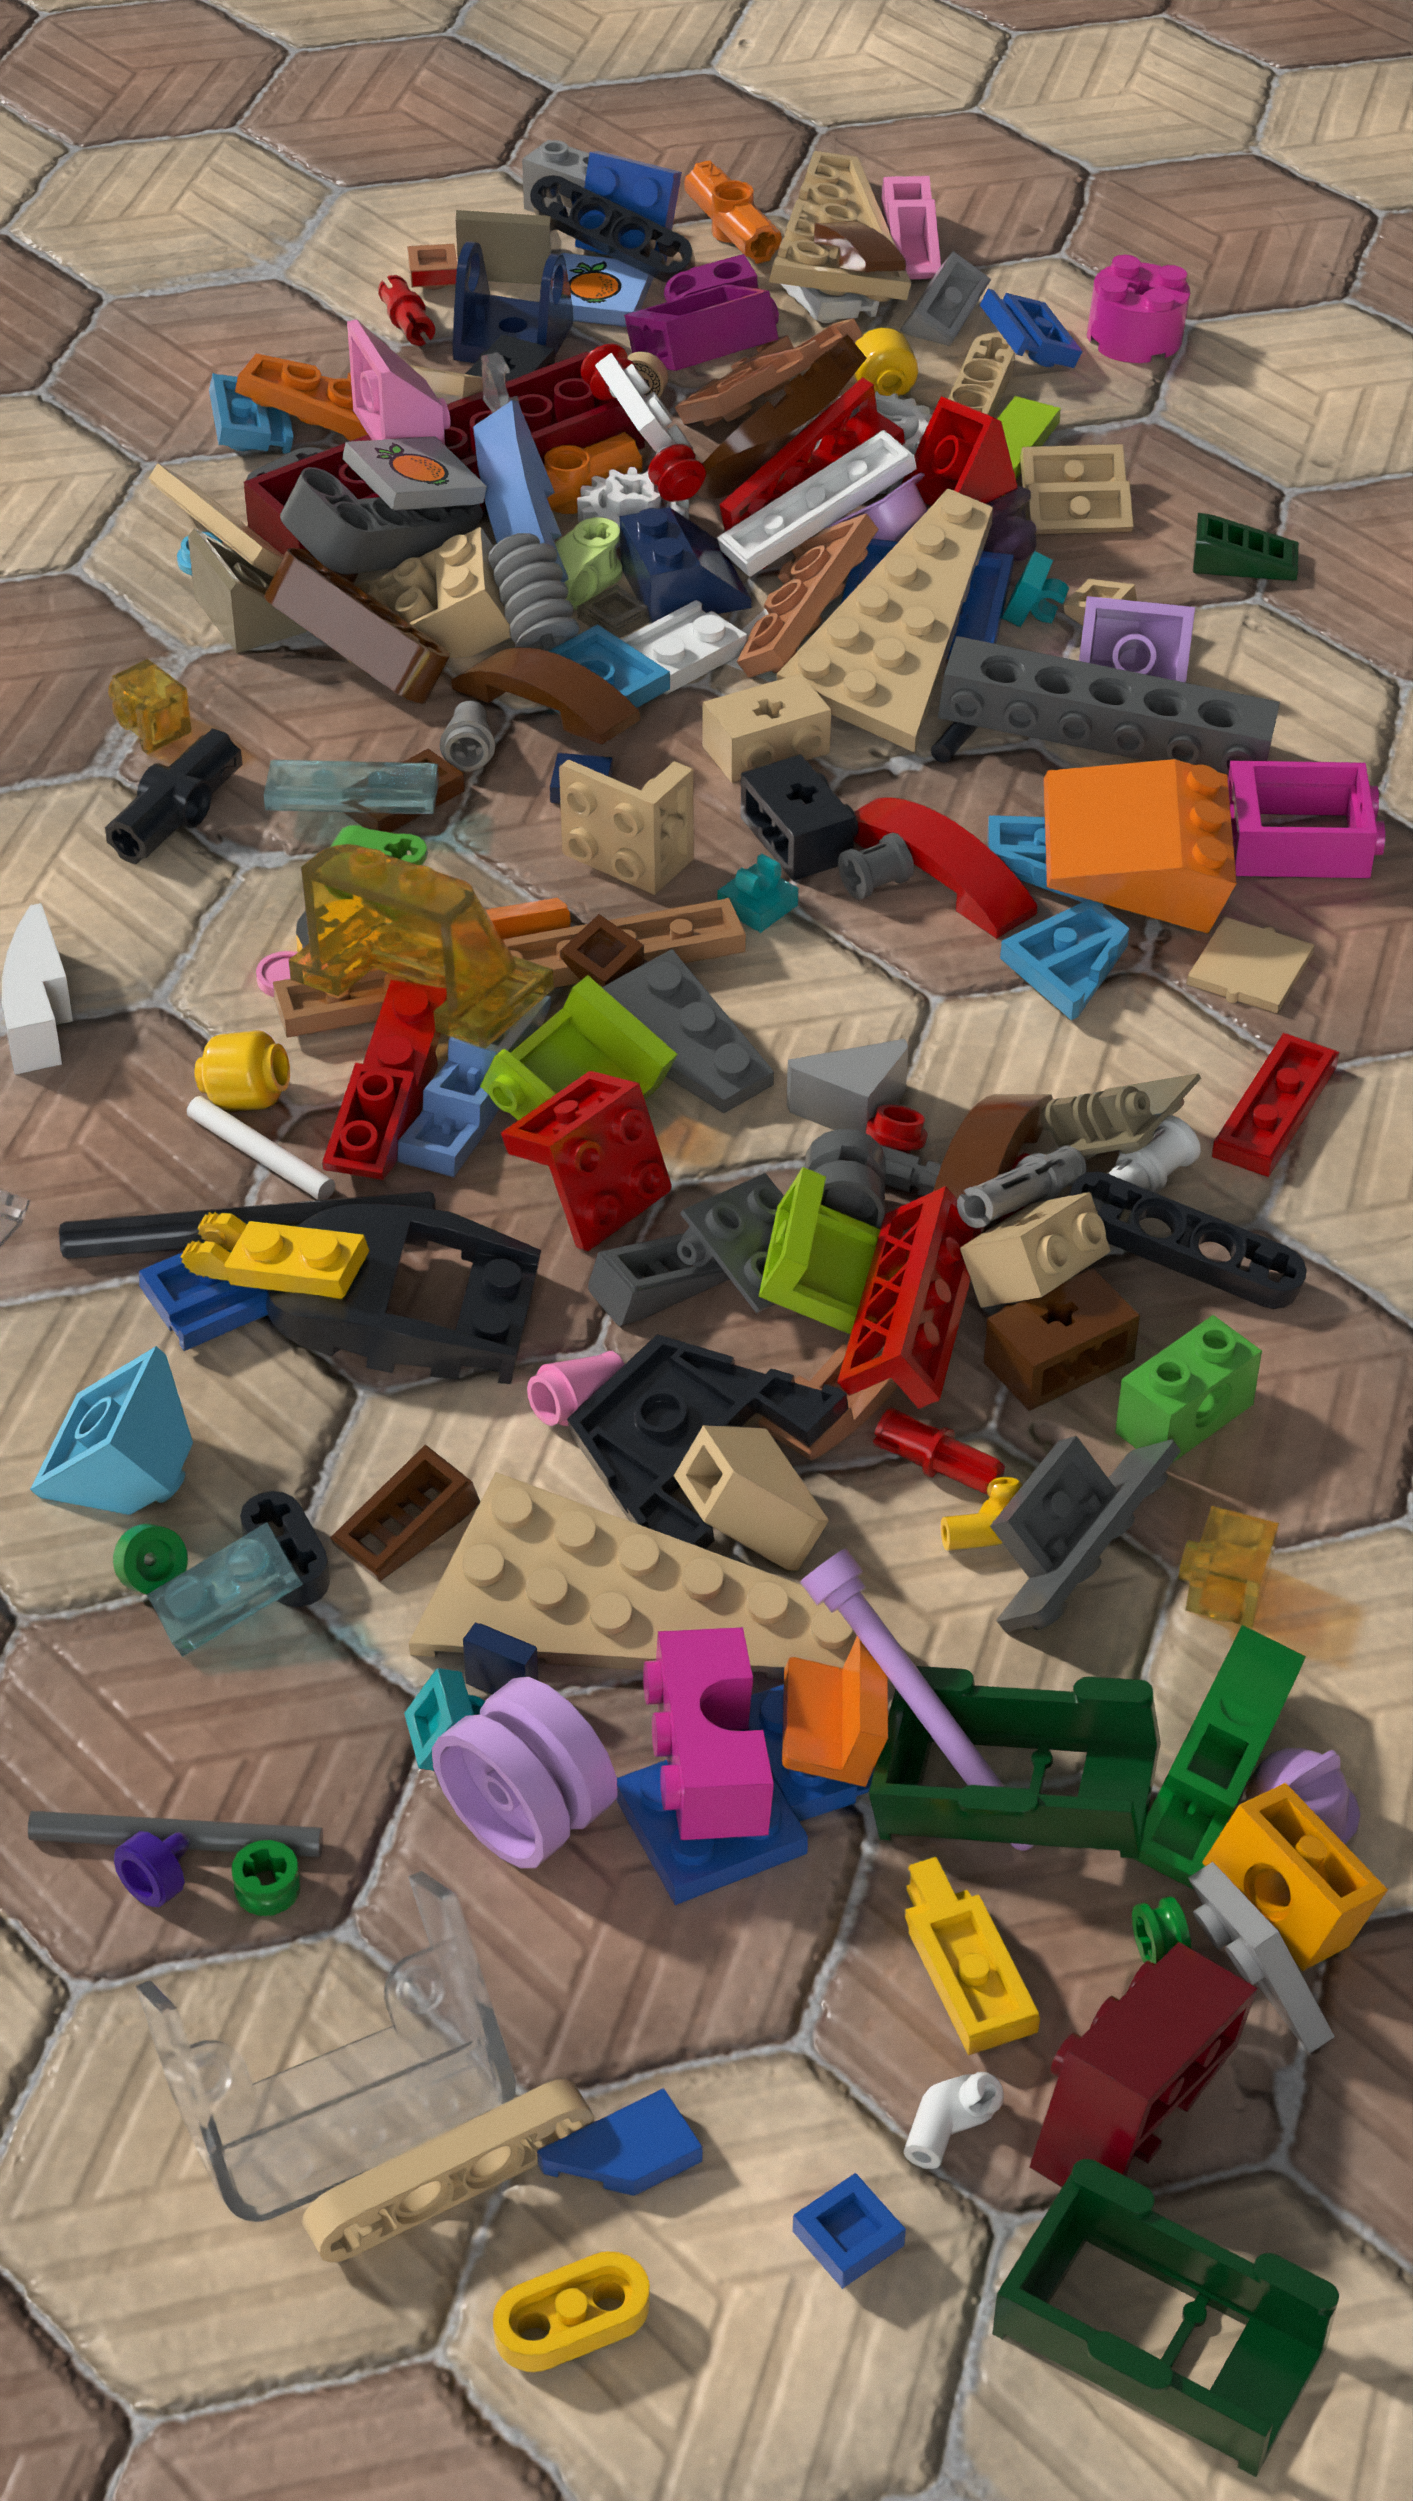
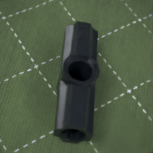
(173, 796)

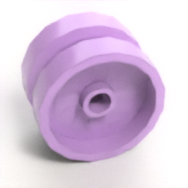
(524, 1772)

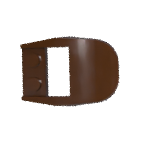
(776, 426)

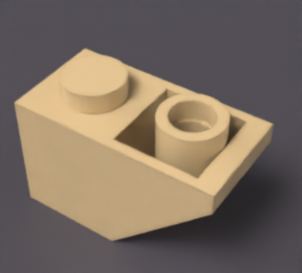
(751, 1493)

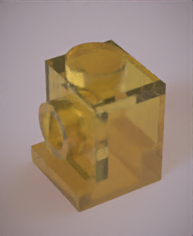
(150, 705)

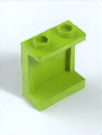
(582, 1037)
(817, 1256)

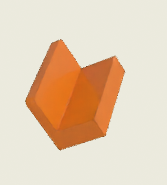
(835, 1717)

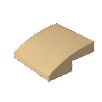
(1077, 489)

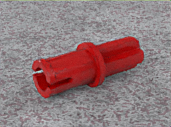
(936, 1450)

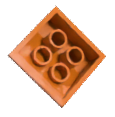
(1142, 838)

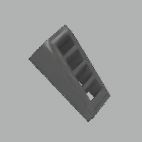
(629, 1297)

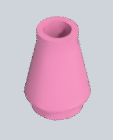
(567, 1384)

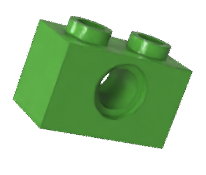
(1189, 1388)

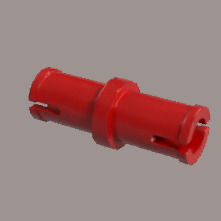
(406, 310)

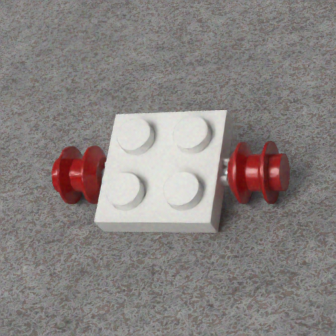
(675, 464)

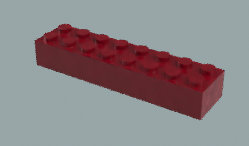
(553, 402)

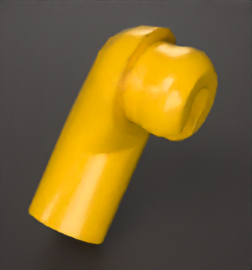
(974, 1529)

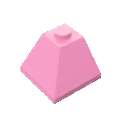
(389, 393)

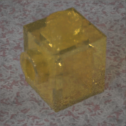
(1229, 1566)

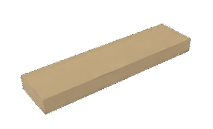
(217, 519)

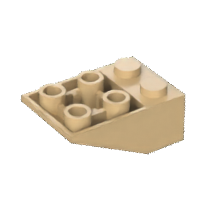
(448, 595)

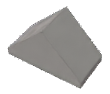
(848, 1084)

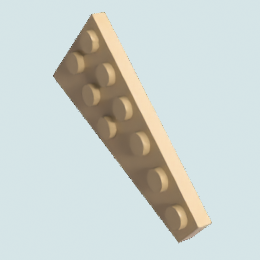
(832, 193)
(894, 632)
(603, 1588)

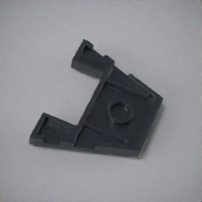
(654, 1408)

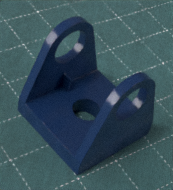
(485, 317)

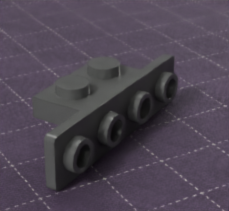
(1068, 1519)

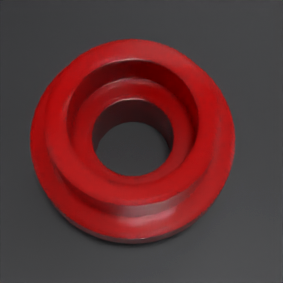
(898, 1128)

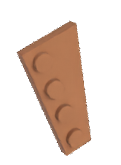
(807, 589)

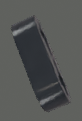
(298, 1542)

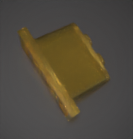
(416, 925)

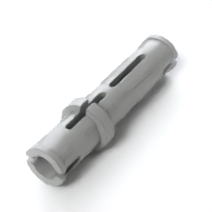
(1032, 1181)

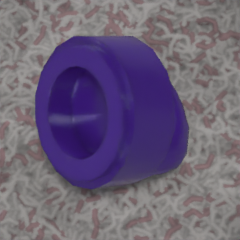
(152, 1866)

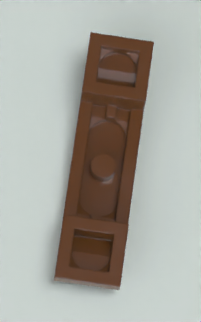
(585, 700)
(991, 1141)

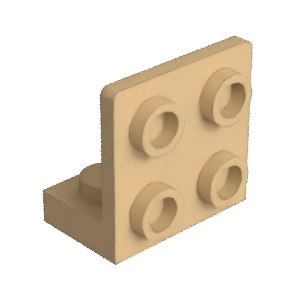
(626, 830)

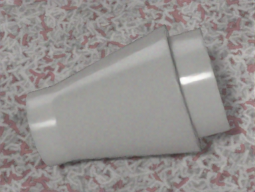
(468, 738)

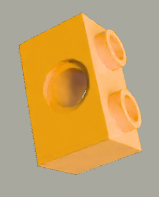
(1297, 1874)

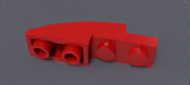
(389, 1085)

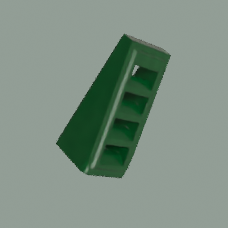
(1242, 551)

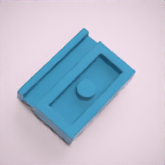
(244, 423)

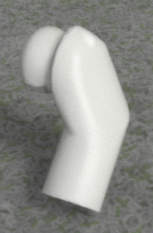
(949, 2110)

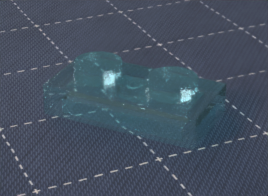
(224, 1589)

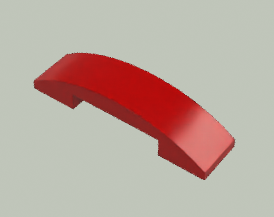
(984, 884)

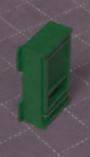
(1101, 1716)
(1279, 2302)

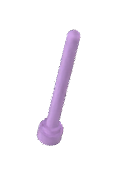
(840, 1588)

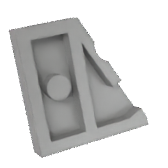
(1258, 1954)

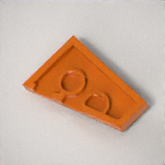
(301, 392)

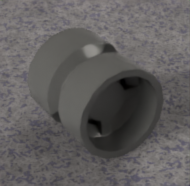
(853, 1174)

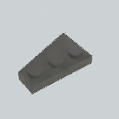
(712, 1052)

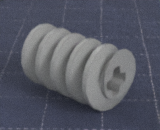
(532, 592)

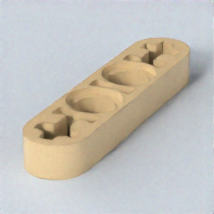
(984, 380)
(443, 2171)

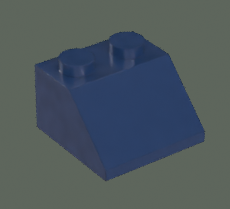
(677, 563)

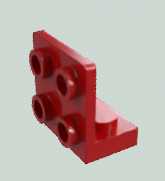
(598, 1153)

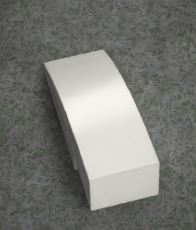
(34, 994)

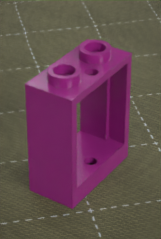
(704, 325)

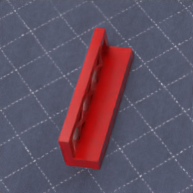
(838, 438)
(922, 1300)

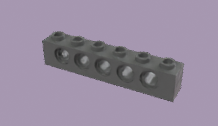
(1103, 707)

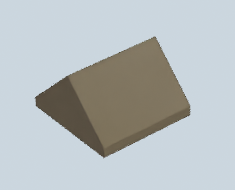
(511, 244)
(233, 595)

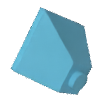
(120, 1441)

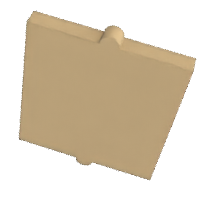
(1250, 964)

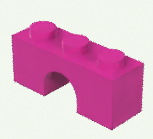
(713, 1775)

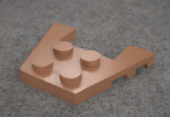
(761, 374)

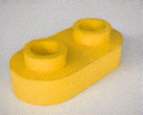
(566, 2309)

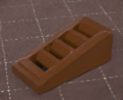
(408, 1486)

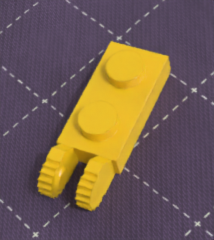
(276, 1256)

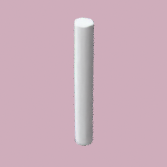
(261, 1148)

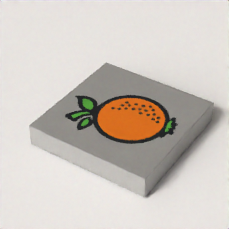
(414, 473)

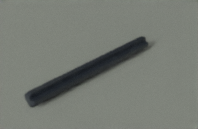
(177, 1229)

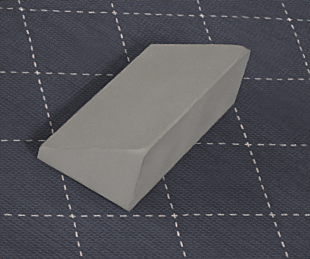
(946, 301)

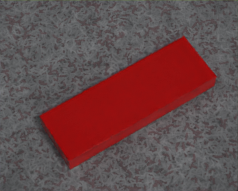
(1275, 1105)

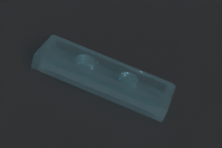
(351, 786)

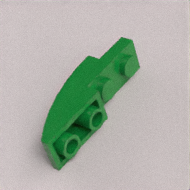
(1218, 1754)

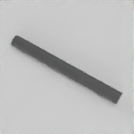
(202, 1834)

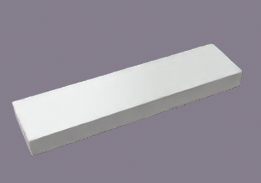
(816, 503)

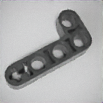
(366, 533)

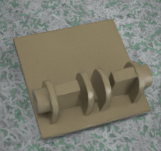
(1116, 1117)

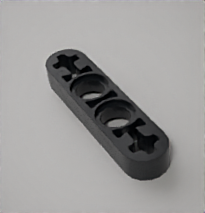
(616, 223)
(1188, 1231)

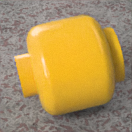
(243, 1071)

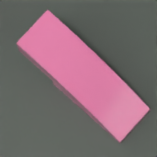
(912, 223)

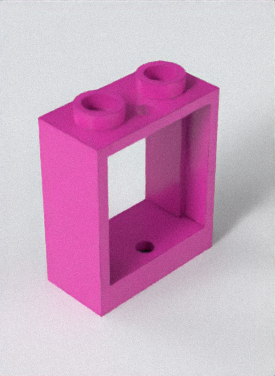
(1304, 790)

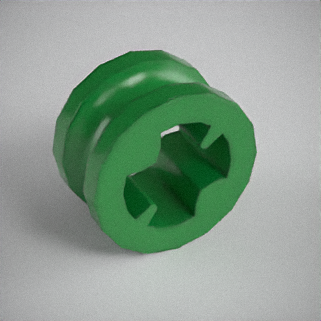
(265, 1899)
(1159, 1929)

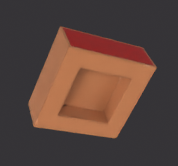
(432, 265)

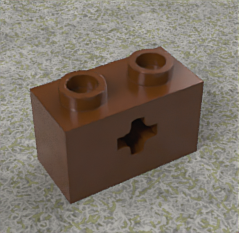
(1061, 1339)

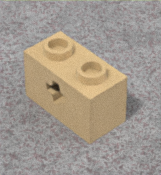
(766, 725)
(1035, 1250)

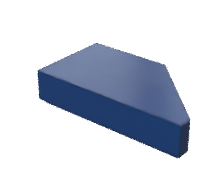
(627, 2148)

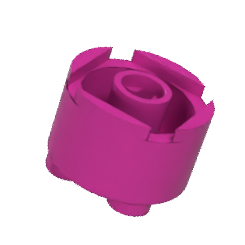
(1138, 309)

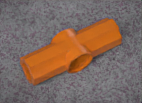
(733, 212)
(574, 467)

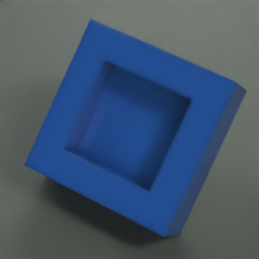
(848, 2230)

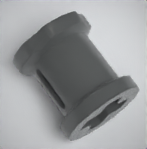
(875, 866)

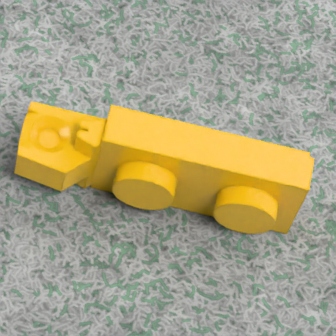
(967, 1962)

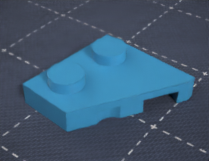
(1068, 954)

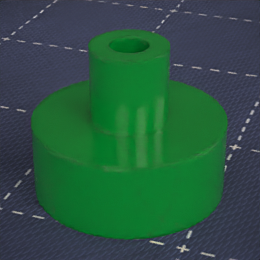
(149, 1557)

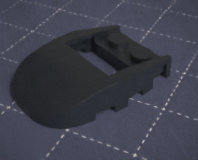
(490, 1314)

